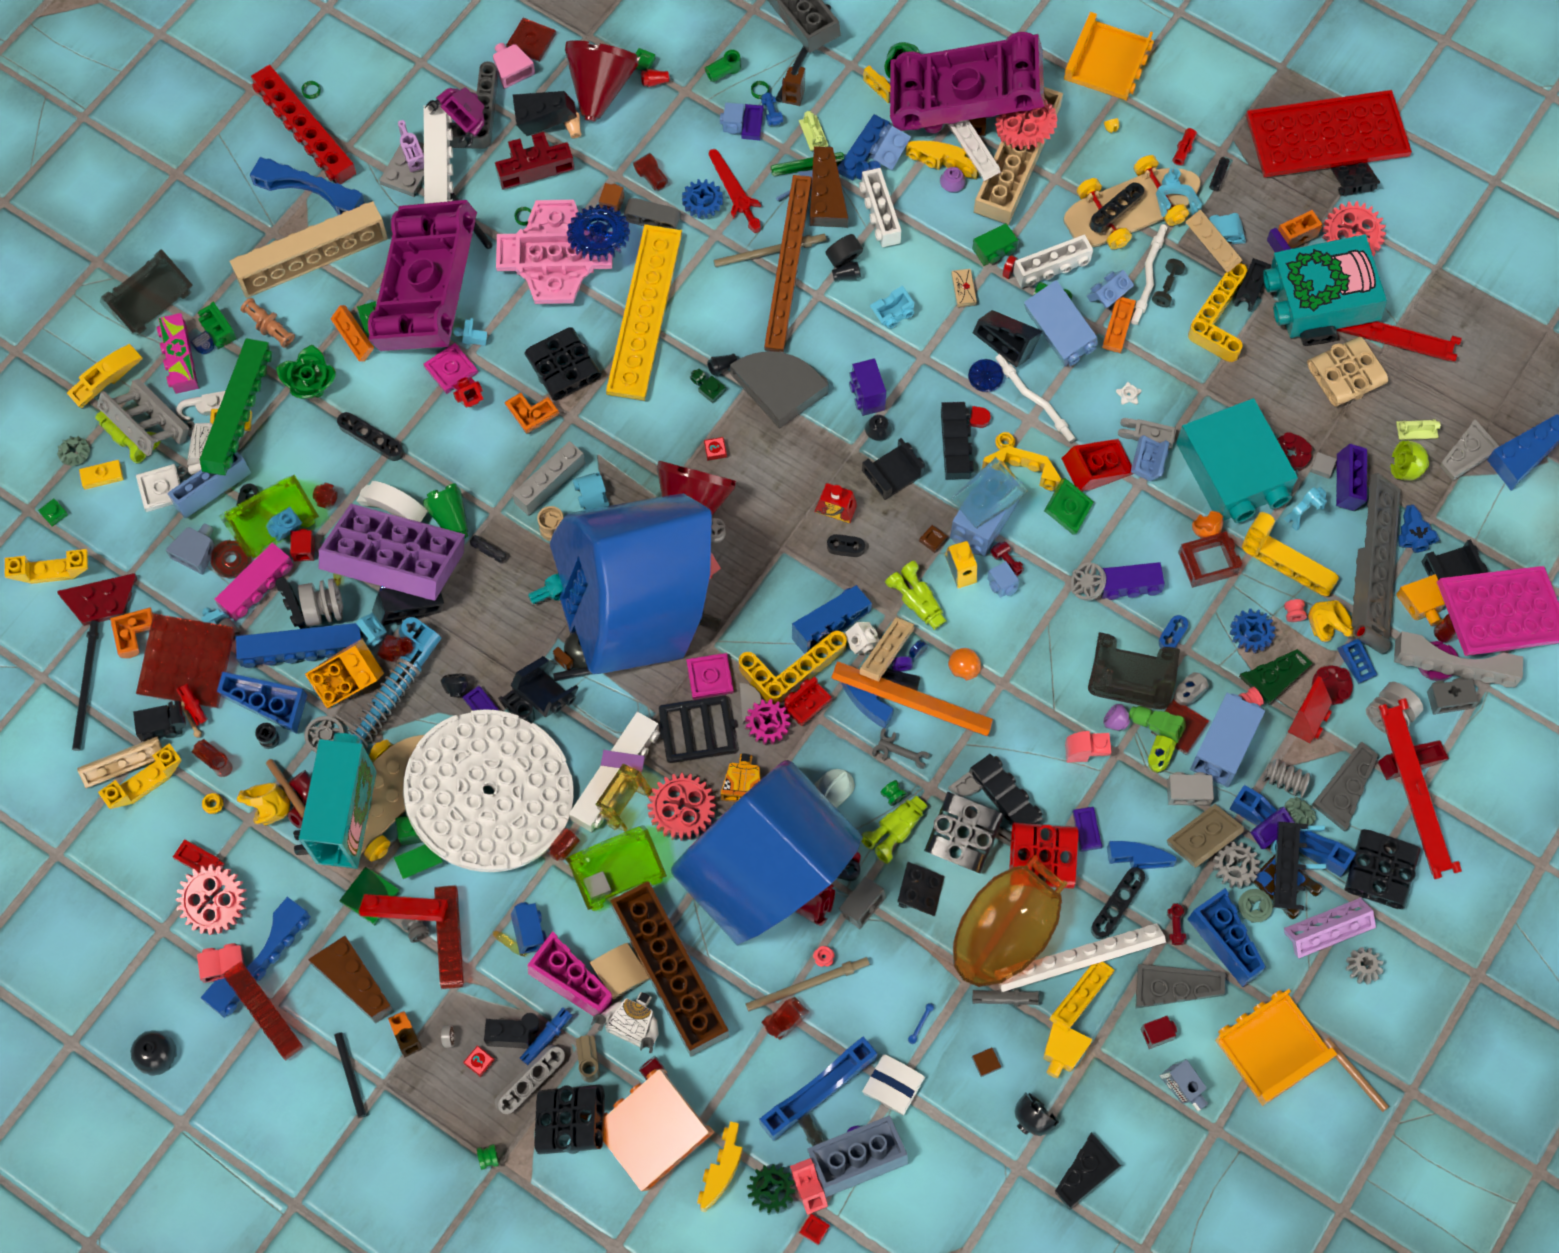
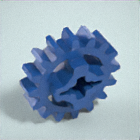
(702, 198)
(1254, 639)

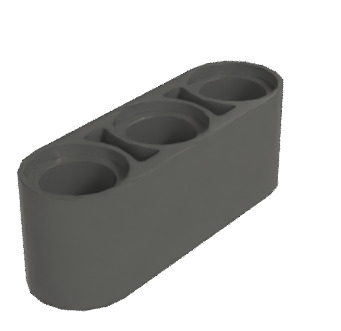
(650, 213)

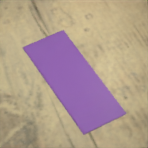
(616, 759)

